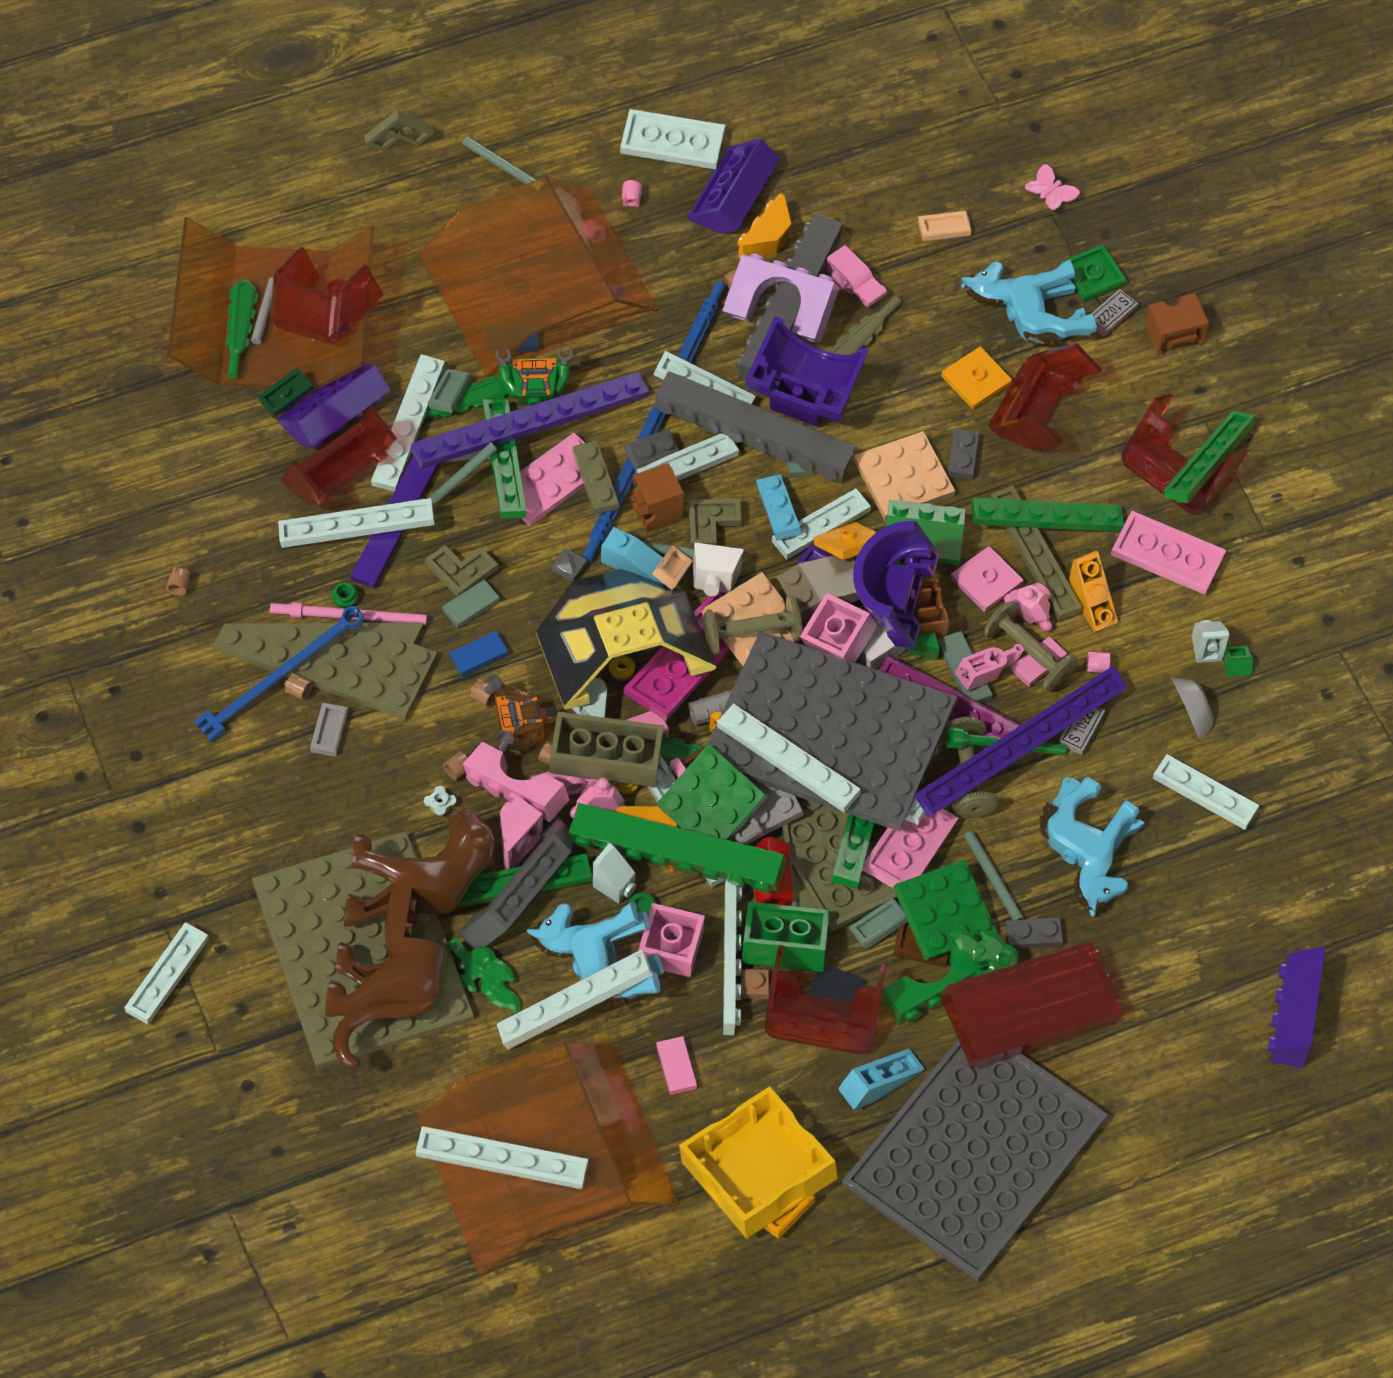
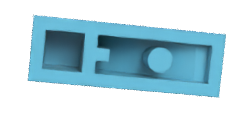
(629, 553)
(879, 1078)

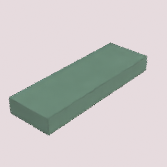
(953, 650)

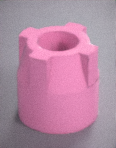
(631, 193)
(1098, 662)

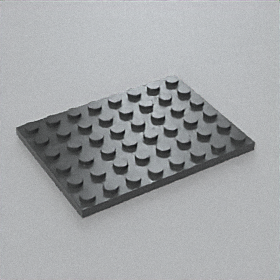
(845, 715)
(974, 1155)

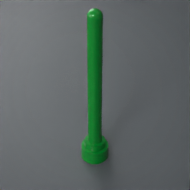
(959, 738)

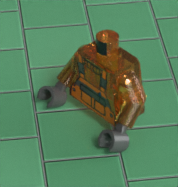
(518, 716)

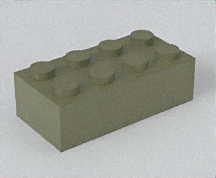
(606, 748)

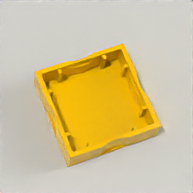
(758, 1162)

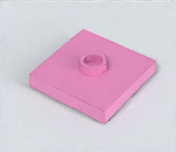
(986, 579)

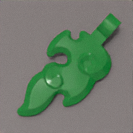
(989, 949)
(483, 964)

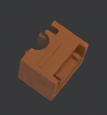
(1176, 324)
(658, 498)
(930, 610)

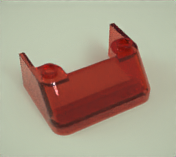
(318, 313)
(1036, 393)
(340, 459)
(1158, 463)
(819, 1019)

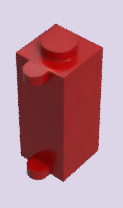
(785, 892)

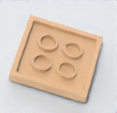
(904, 472)
(749, 600)

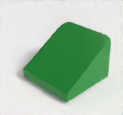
(926, 646)
(1238, 661)

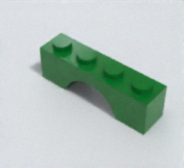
(909, 998)

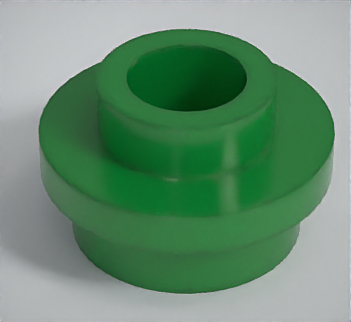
(344, 589)

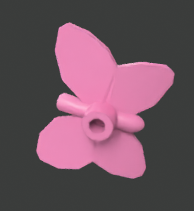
(1052, 192)

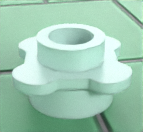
(443, 807)

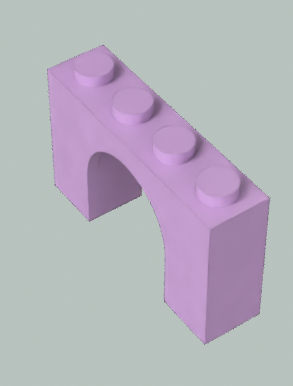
(756, 275)

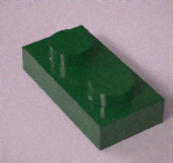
(285, 392)

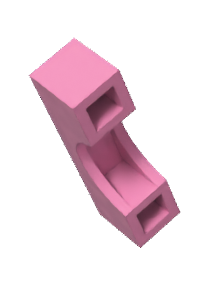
(489, 768)

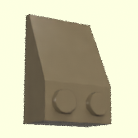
(813, 579)

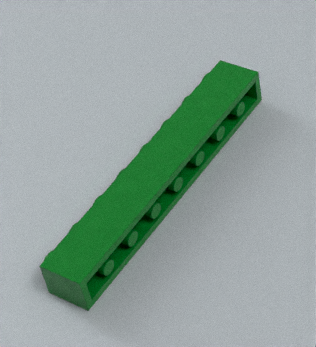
(679, 848)

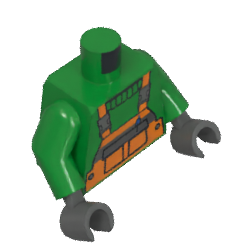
(534, 378)

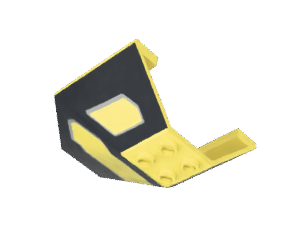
(613, 618)

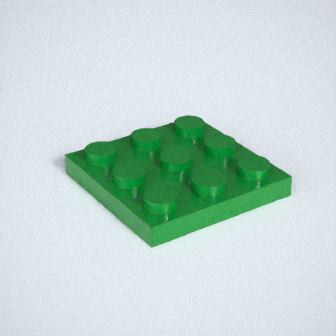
(712, 797)
(943, 903)

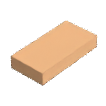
(944, 226)
(672, 567)

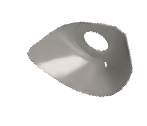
(1195, 704)

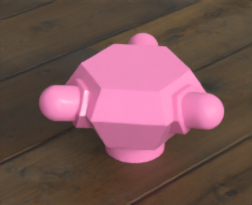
(1033, 604)
(600, 794)

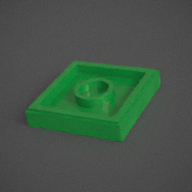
(1095, 273)

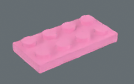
(551, 480)
(1168, 552)
(909, 851)

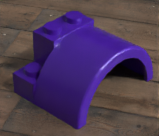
(803, 378)
(893, 589)

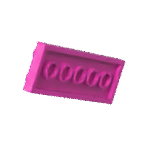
(666, 679)

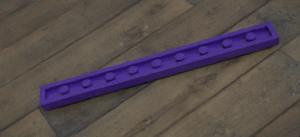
(529, 420)
(1020, 741)

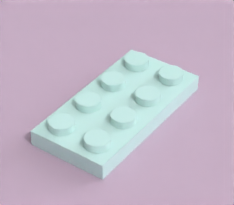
(672, 139)

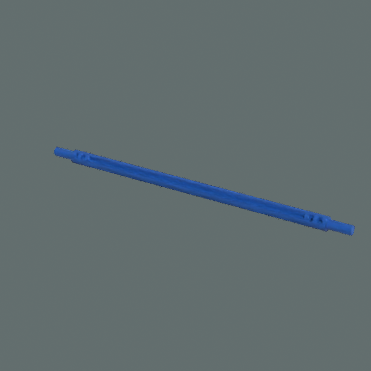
(653, 421)

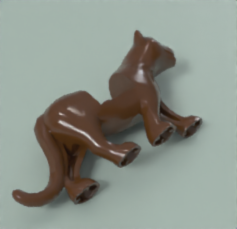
(416, 968)

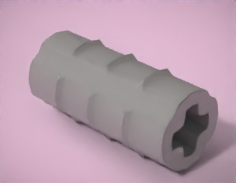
(702, 709)

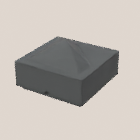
(569, 565)

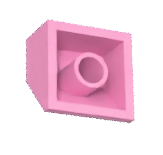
(519, 831)

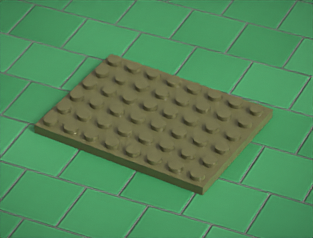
(306, 925)

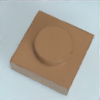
(754, 984)

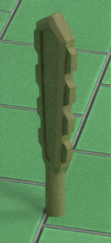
(862, 334)

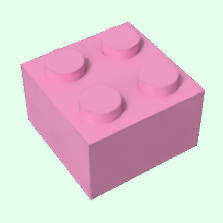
(839, 629)
(673, 937)

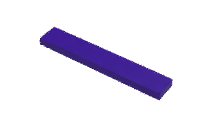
(382, 545)

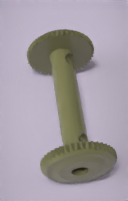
(791, 619)
(1002, 620)
(975, 801)

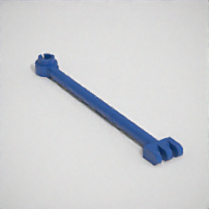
(215, 723)

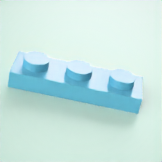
(778, 507)

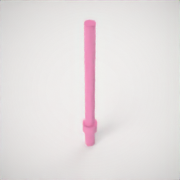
(297, 610)

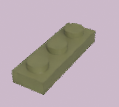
(595, 477)

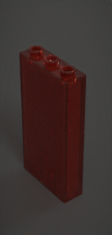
(1031, 1004)

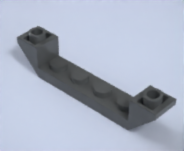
(522, 888)

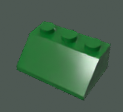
(940, 523)
(797, 928)

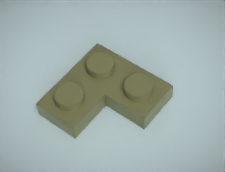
(396, 127)
(709, 513)
(461, 575)

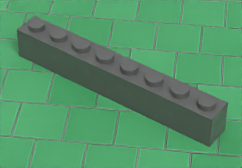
(818, 243)
(754, 426)

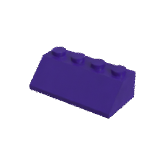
(734, 186)
(334, 405)
(1296, 1007)

